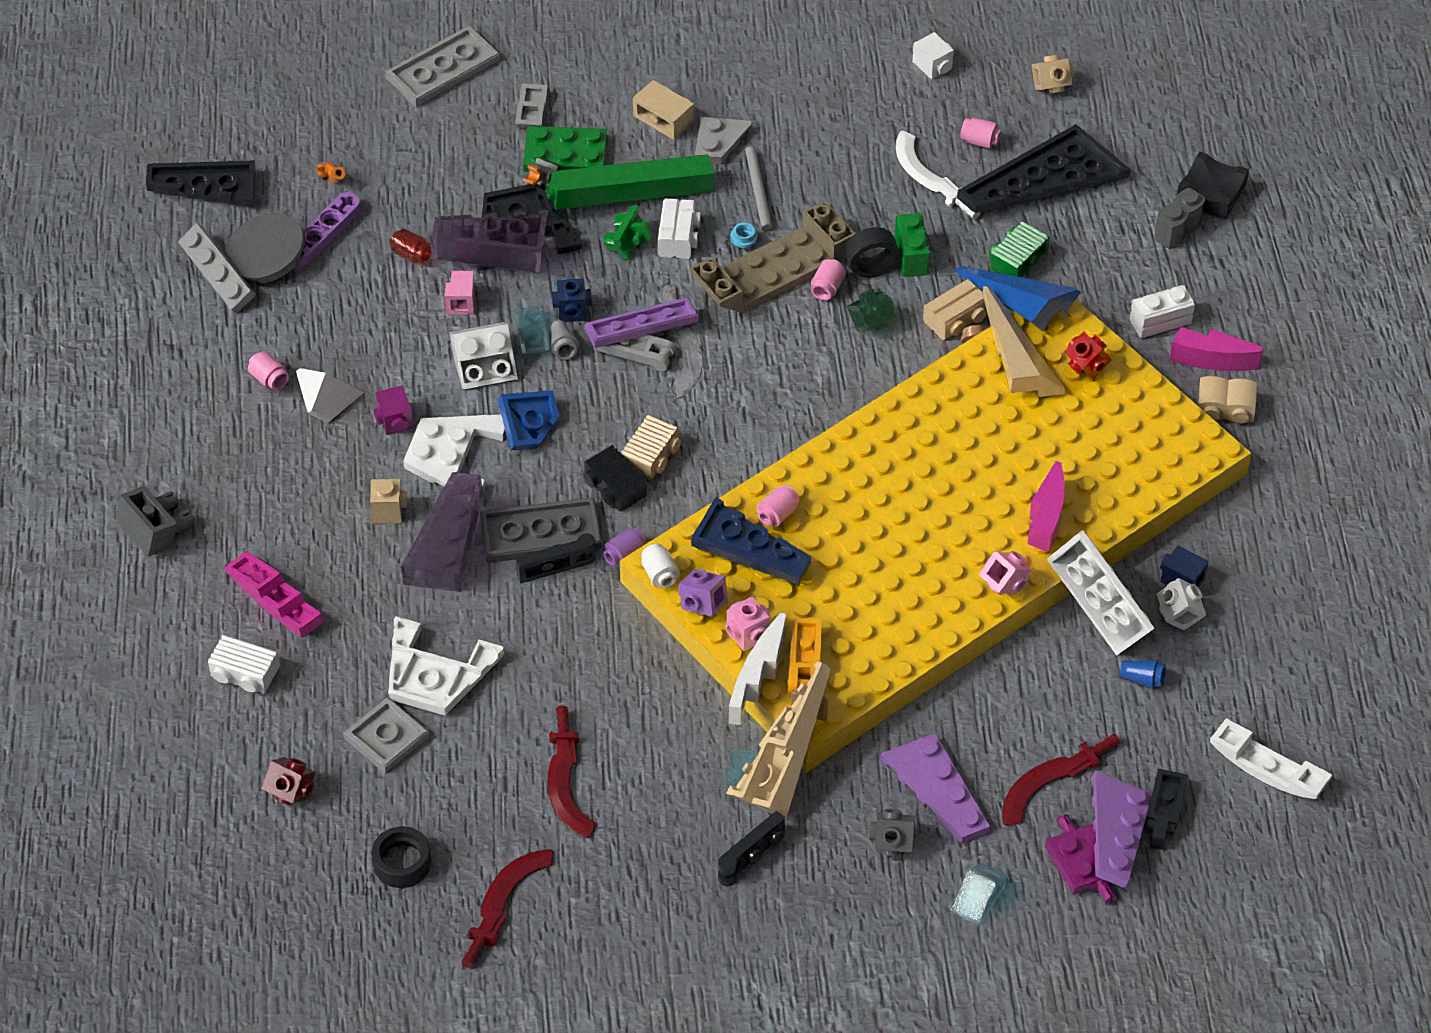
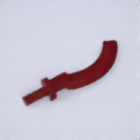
(1051, 770)
(559, 776)
(496, 899)

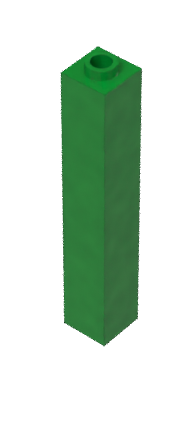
(631, 181)

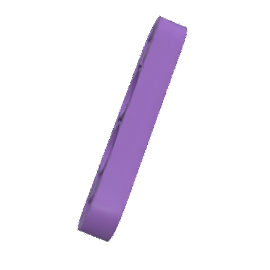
(328, 232)

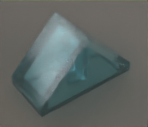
(978, 893)

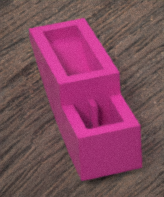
(1215, 351)
(1047, 509)

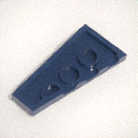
(739, 540)

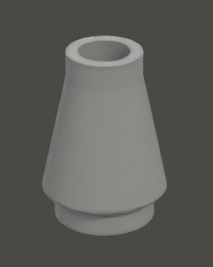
(563, 342)

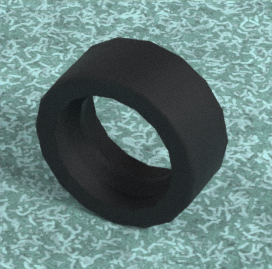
(875, 265)
(406, 876)

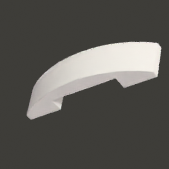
(1266, 765)

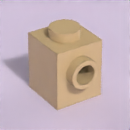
(387, 500)

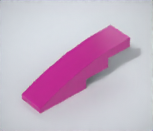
(273, 594)

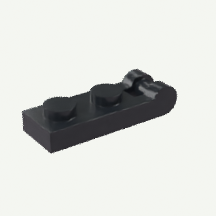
(556, 559)
(750, 848)

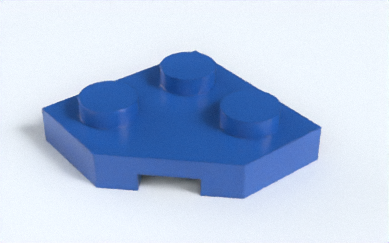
(527, 417)

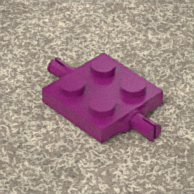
(1075, 859)

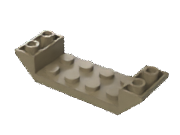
(777, 264)

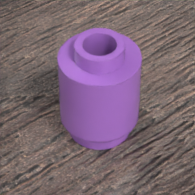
(623, 545)

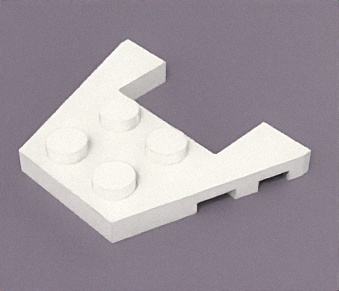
(444, 442)
(430, 679)

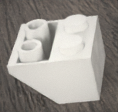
(483, 355)

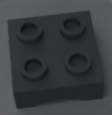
(1216, 182)

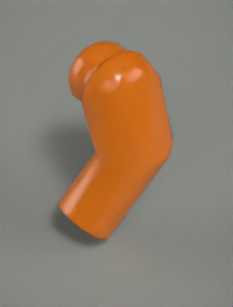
(334, 173)

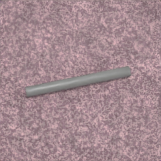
(758, 188)

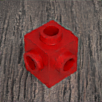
(1087, 355)

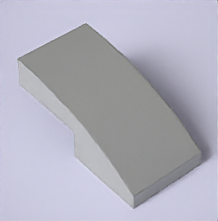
(531, 105)

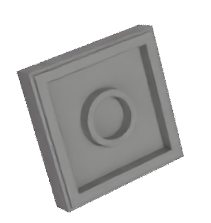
(386, 735)

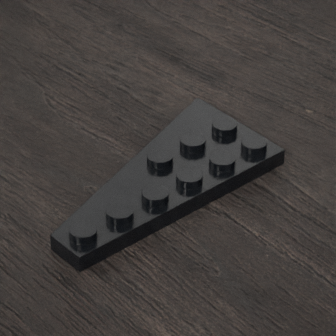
(1053, 167)

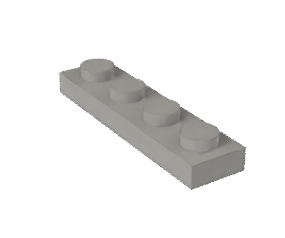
(216, 268)

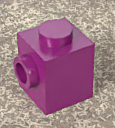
(393, 410)

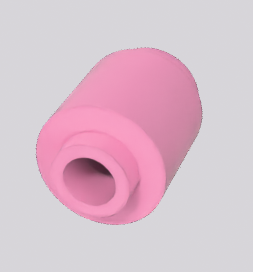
(980, 132)
(827, 279)
(268, 371)
(777, 505)

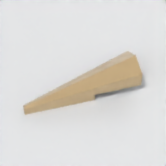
(1021, 360)
(776, 769)

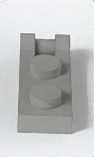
(640, 350)

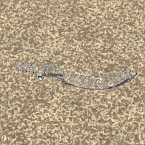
(690, 351)

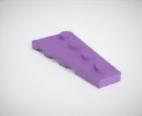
(938, 784)
(1118, 826)

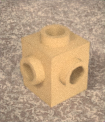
(1044, 74)

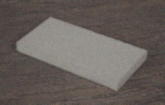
(442, 66)

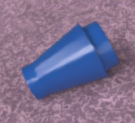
(1145, 672)

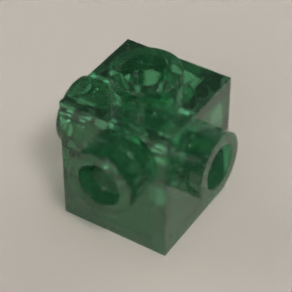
(871, 311)

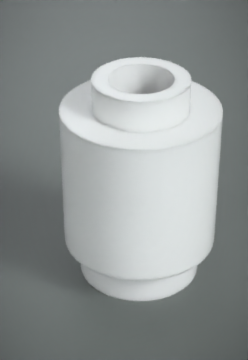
(659, 566)

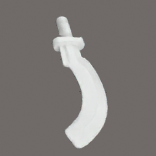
(912, 165)

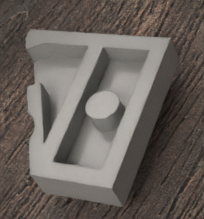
(720, 137)

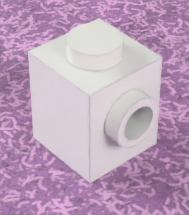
(933, 55)

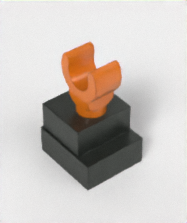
(541, 172)

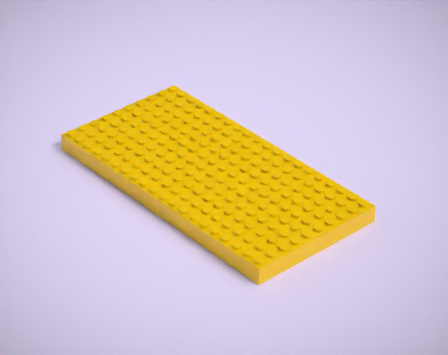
(918, 499)

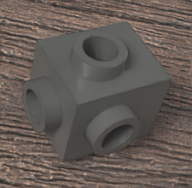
(892, 821)

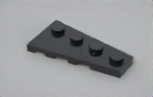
(214, 181)

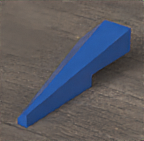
(1027, 297)

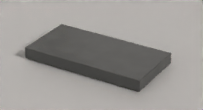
(537, 527)

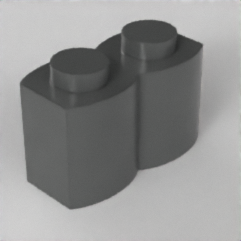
(1179, 218)

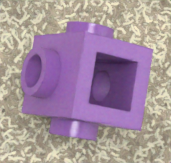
(703, 592)

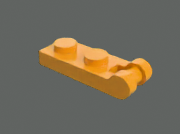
(804, 649)

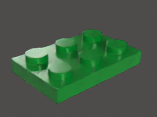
(565, 146)

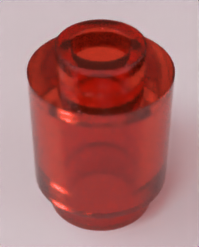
(410, 246)

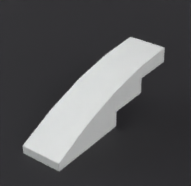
(760, 664)

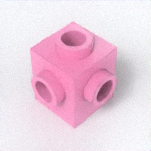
(1006, 572)
(747, 622)

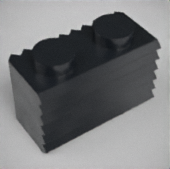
(614, 478)

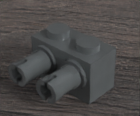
(149, 522)

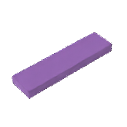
(641, 322)

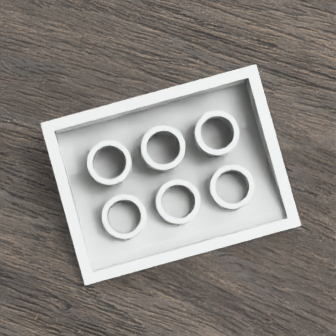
(1100, 593)

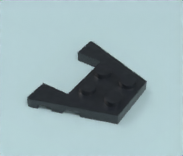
(531, 200)

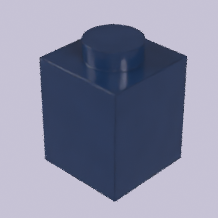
(1183, 565)

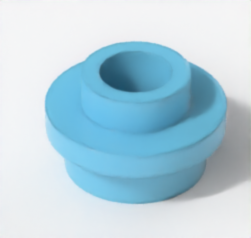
(744, 235)

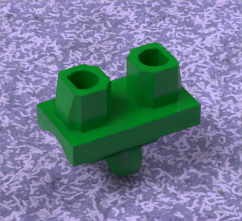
(630, 232)

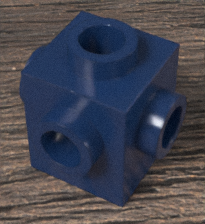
(572, 300)

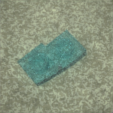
(531, 330)

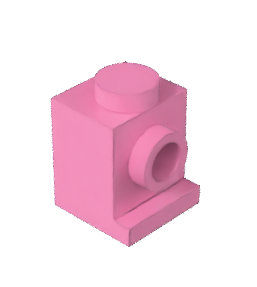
(460, 293)

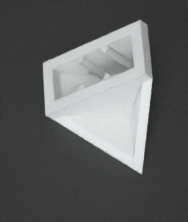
(325, 394)

